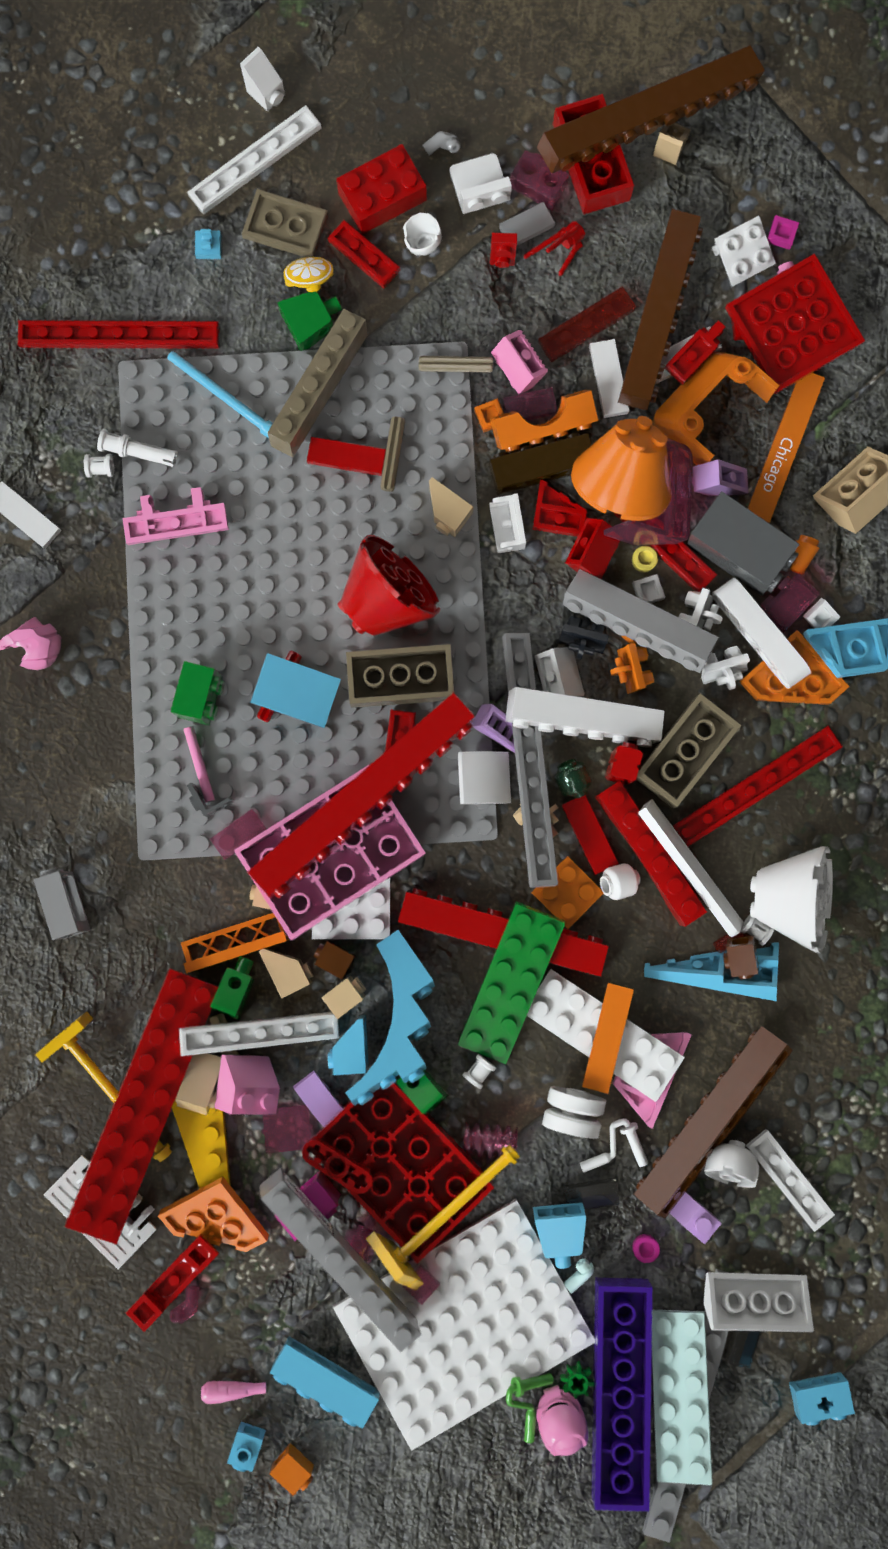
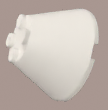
(796, 897)

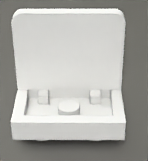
(480, 183)

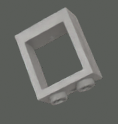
(61, 903)

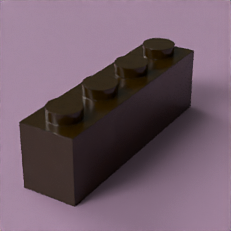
(530, 465)

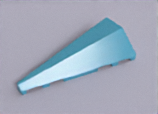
(710, 973)

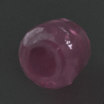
(358, 1241)

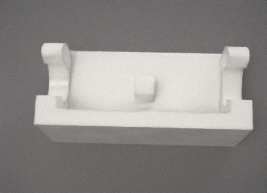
(507, 523)

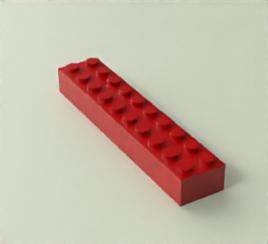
(361, 796)
(140, 1109)

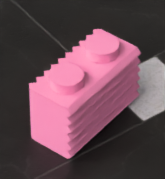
(519, 361)

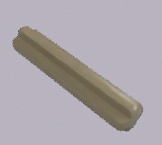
(455, 364)
(392, 454)

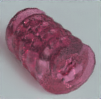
(488, 1140)

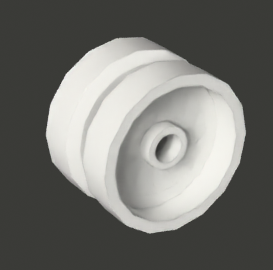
(574, 1112)

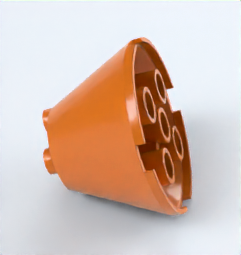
(626, 471)

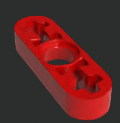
(339, 1177)

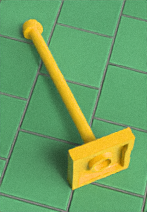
(67, 1040)
(396, 1258)

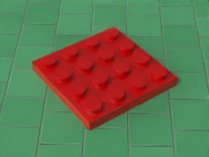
(795, 323)

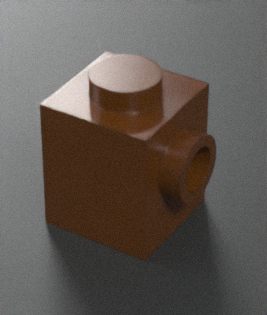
(741, 957)

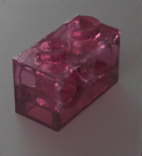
(535, 185)

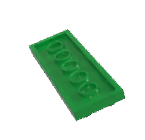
(511, 982)

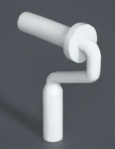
(604, 1158)

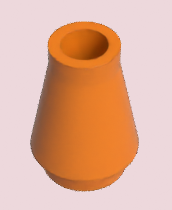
(807, 550)

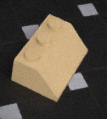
(857, 491)

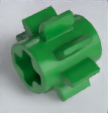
(573, 1386)

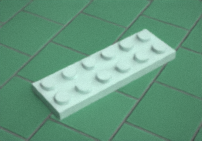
(681, 1397)

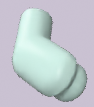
(583, 1273)

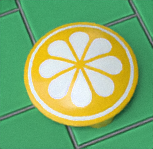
(308, 273)

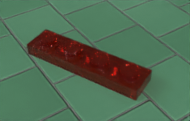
(587, 324)

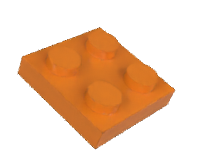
(572, 894)

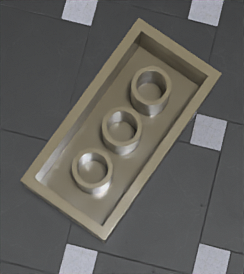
(399, 675)
(687, 751)

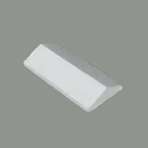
(758, 1302)

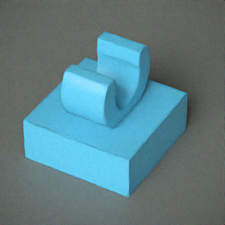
(208, 244)

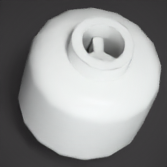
(620, 881)

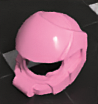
(38, 640)
(562, 1426)

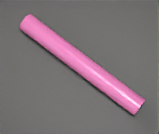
(199, 764)

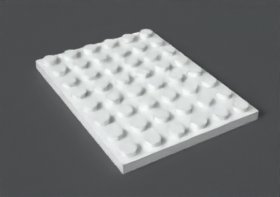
(488, 1321)

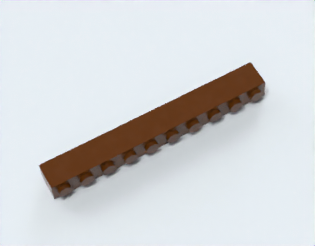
(650, 109)

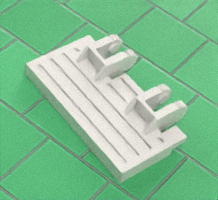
(62, 1196)

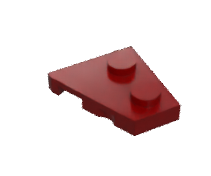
(557, 513)

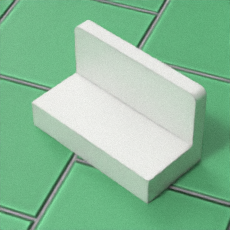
(559, 672)

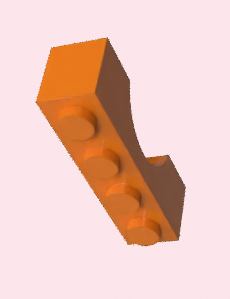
(574, 411)

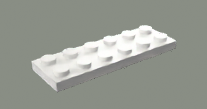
(574, 1018)

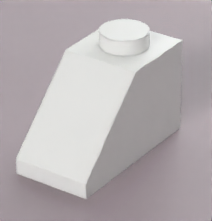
(262, 80)

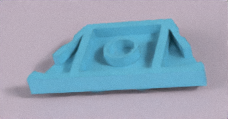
(852, 647)

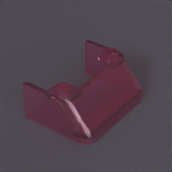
(674, 523)

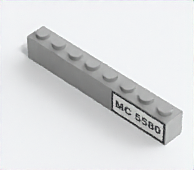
(339, 1259)

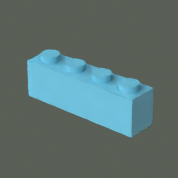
(325, 1382)

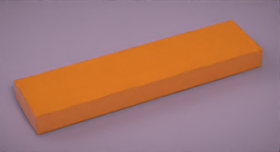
(608, 1038)

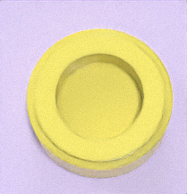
(644, 558)

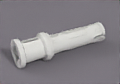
(125, 446)

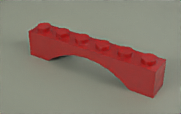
(656, 860)

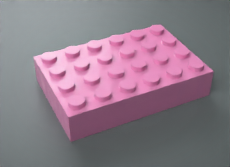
(350, 871)

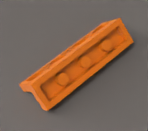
(232, 952)

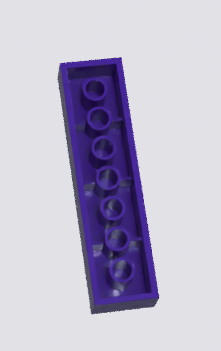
(622, 1394)

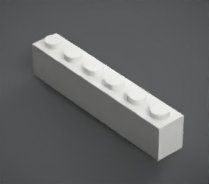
(584, 716)

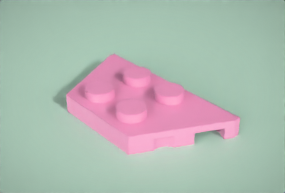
(643, 1105)

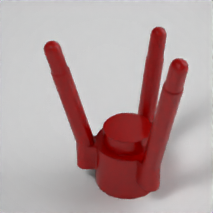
(568, 237)

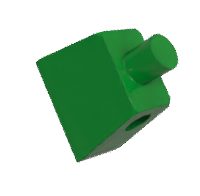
(308, 317)
(229, 1000)
(425, 1095)

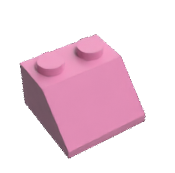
(247, 1085)

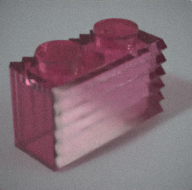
(790, 602)

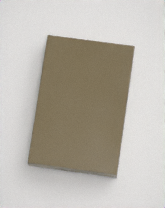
(285, 224)

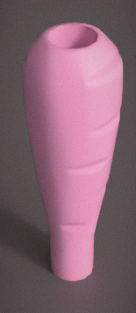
(224, 1391)

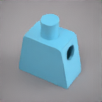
(561, 1231)

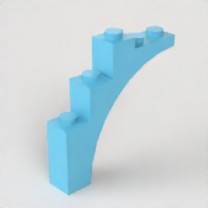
(398, 1055)

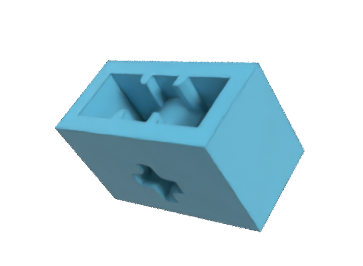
(808, 1395)

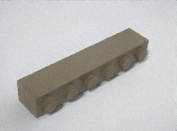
(318, 383)

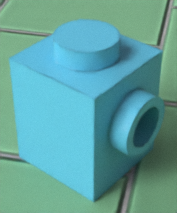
(246, 1447)

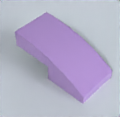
(318, 1097)

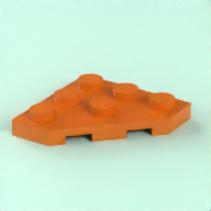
(816, 688)
(216, 1215)

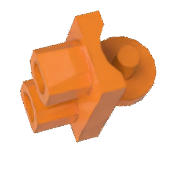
(630, 669)

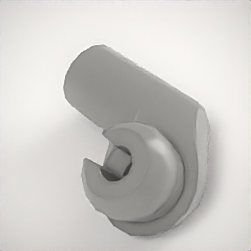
(442, 140)

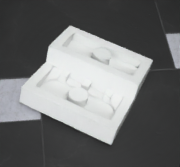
(484, 777)

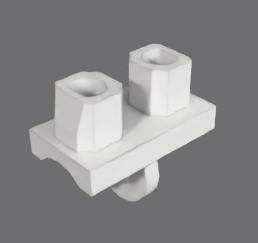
(701, 603)
(727, 670)

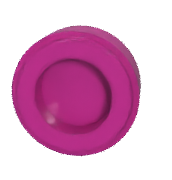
(646, 1248)

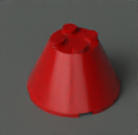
(386, 590)

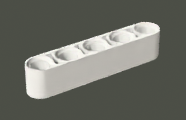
(761, 633)

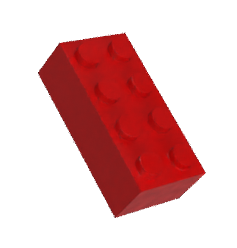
(604, 178)

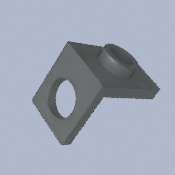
(199, 803)

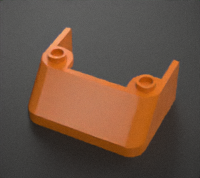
(677, 414)

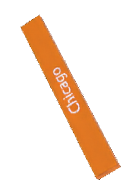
(785, 446)

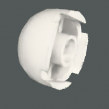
(733, 1164)

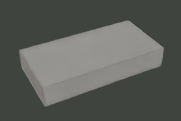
(529, 223)

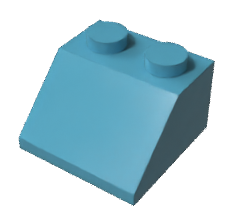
(351, 1050)

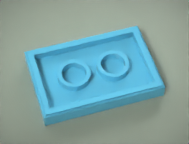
(295, 690)

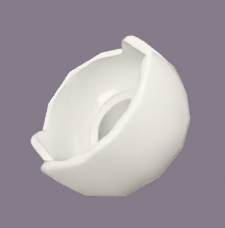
(422, 234)

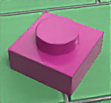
(782, 232)

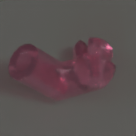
(187, 1308)

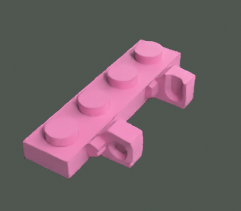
(194, 520)

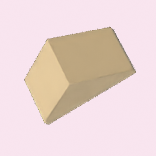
(671, 142)

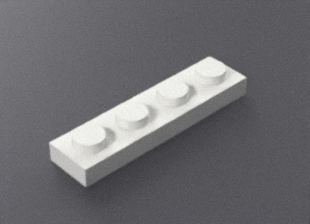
(790, 1180)

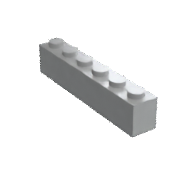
(639, 621)

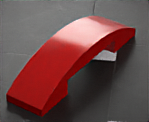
(172, 1282)

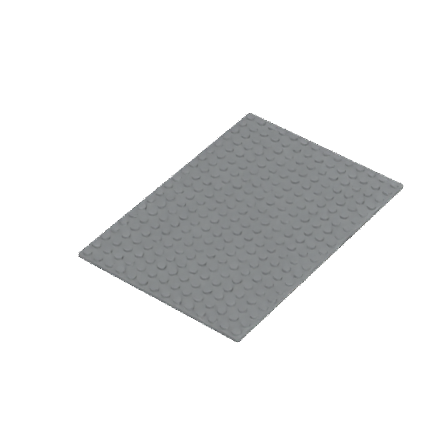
(279, 583)

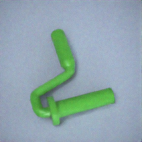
(517, 1388)

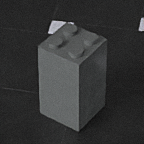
(743, 544)

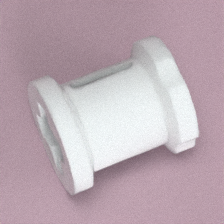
(98, 465)
(757, 929)
(479, 1071)

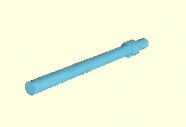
(221, 393)

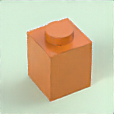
(292, 1470)

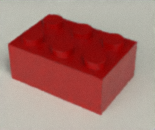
(382, 189)

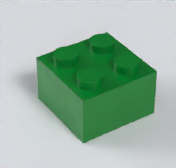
(197, 693)

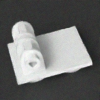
(744, 251)

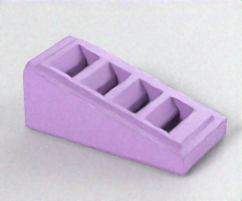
(485, 721)

